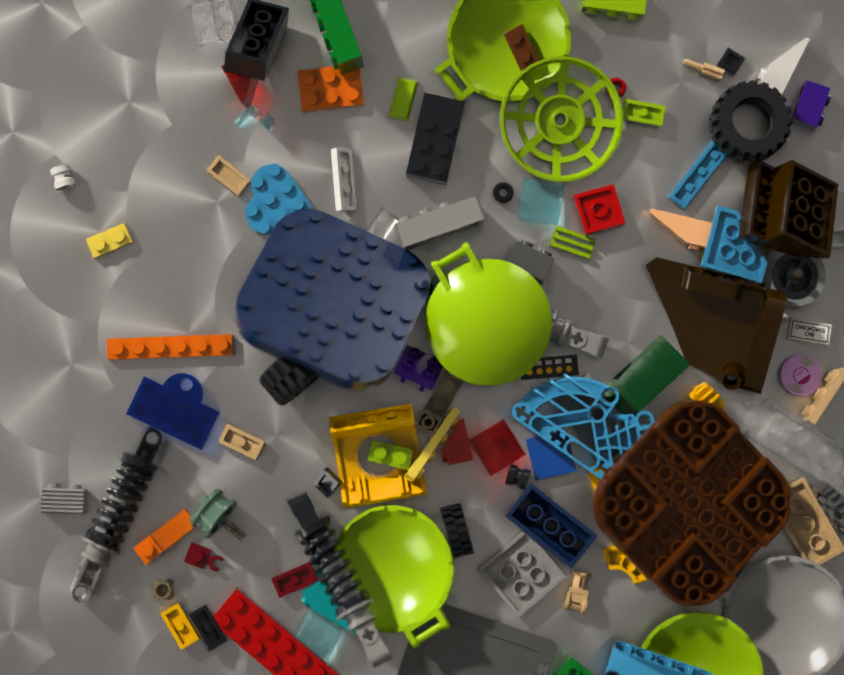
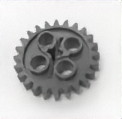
(831, 502)

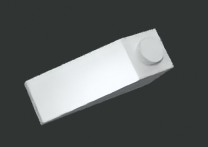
(781, 70)

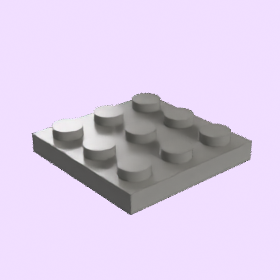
(521, 573)

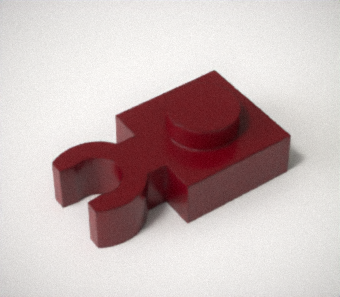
(200, 556)

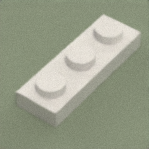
(343, 179)

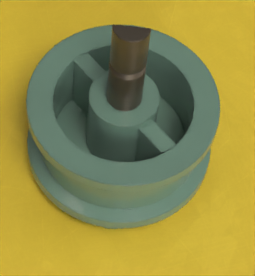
(214, 514)

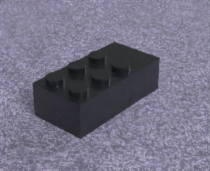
(256, 39)
(435, 139)

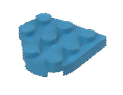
(273, 198)

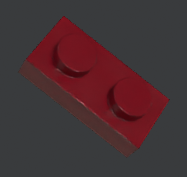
(294, 579)

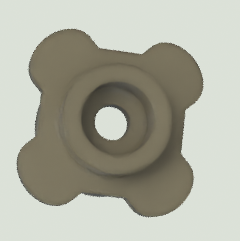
(168, 594)

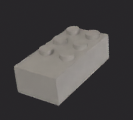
(439, 223)

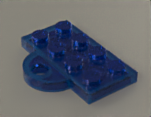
(174, 410)

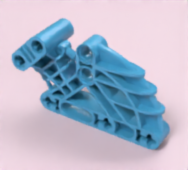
(571, 386)

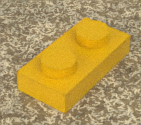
(179, 626)

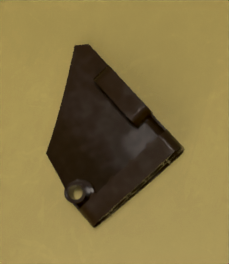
(720, 321)

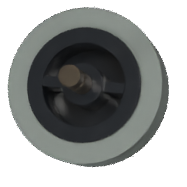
(797, 275)

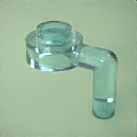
(265, 119)

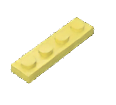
(428, 452)

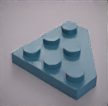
(729, 253)

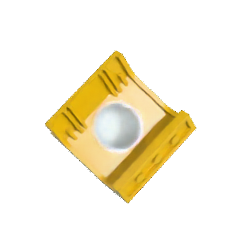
(369, 481)

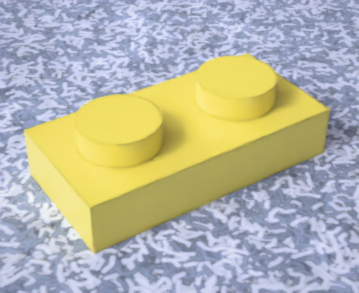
(109, 240)

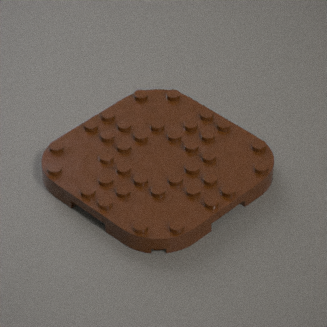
(692, 502)

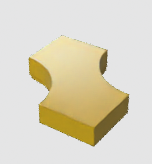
(617, 560)

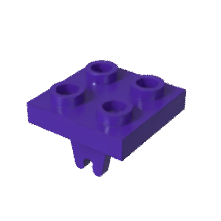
(418, 367)

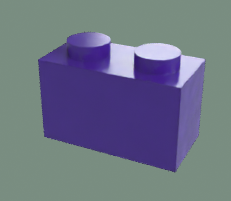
(811, 105)

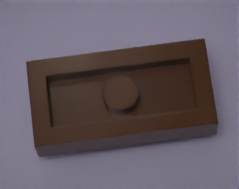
(521, 47)

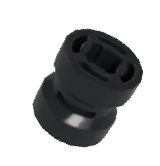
(522, 479)

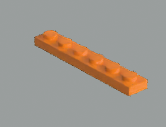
(170, 347)

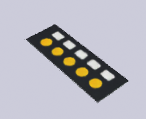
(553, 367)

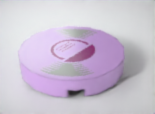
(800, 375)

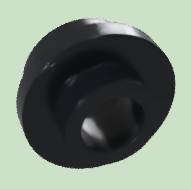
(503, 185)

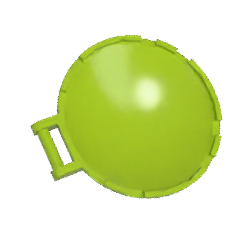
(483, 54)
(487, 319)
(403, 568)
(706, 643)

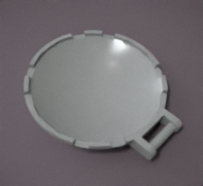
(790, 614)

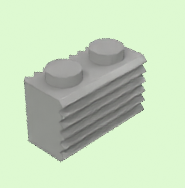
(63, 500)

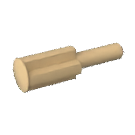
(706, 69)

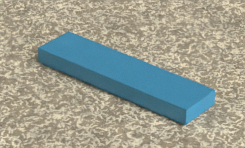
(697, 175)

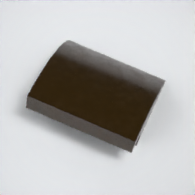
(789, 209)

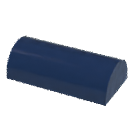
(551, 525)

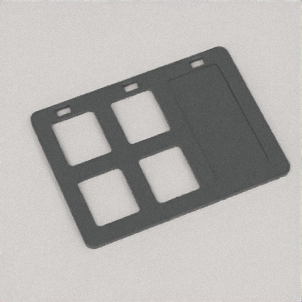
(477, 648)

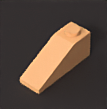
(685, 229)

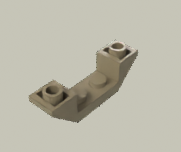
(438, 403)

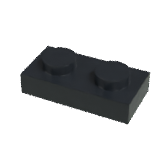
(206, 628)

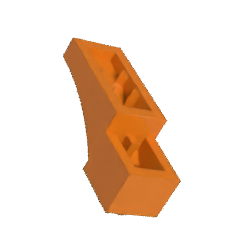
(164, 537)

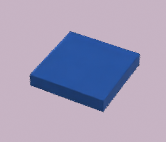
(547, 459)

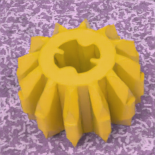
(706, 393)

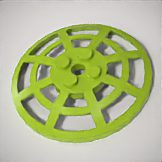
(574, 119)

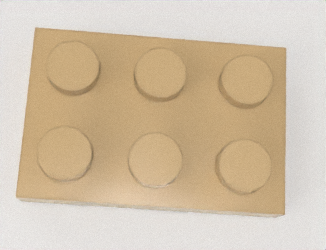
(823, 396)

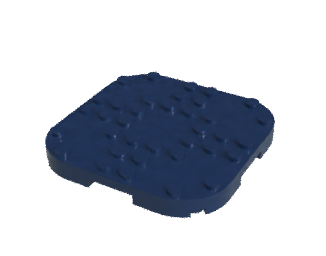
(332, 299)

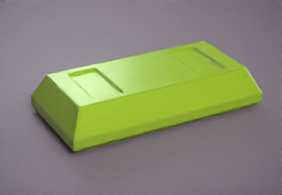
(403, 99)

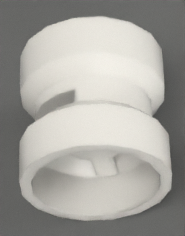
(62, 177)

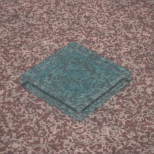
(541, 201)
(318, 634)

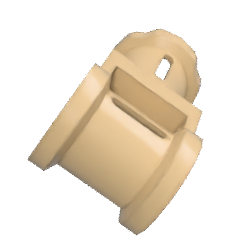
(577, 593)

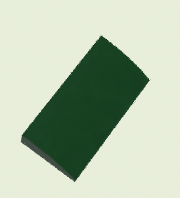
(646, 376)

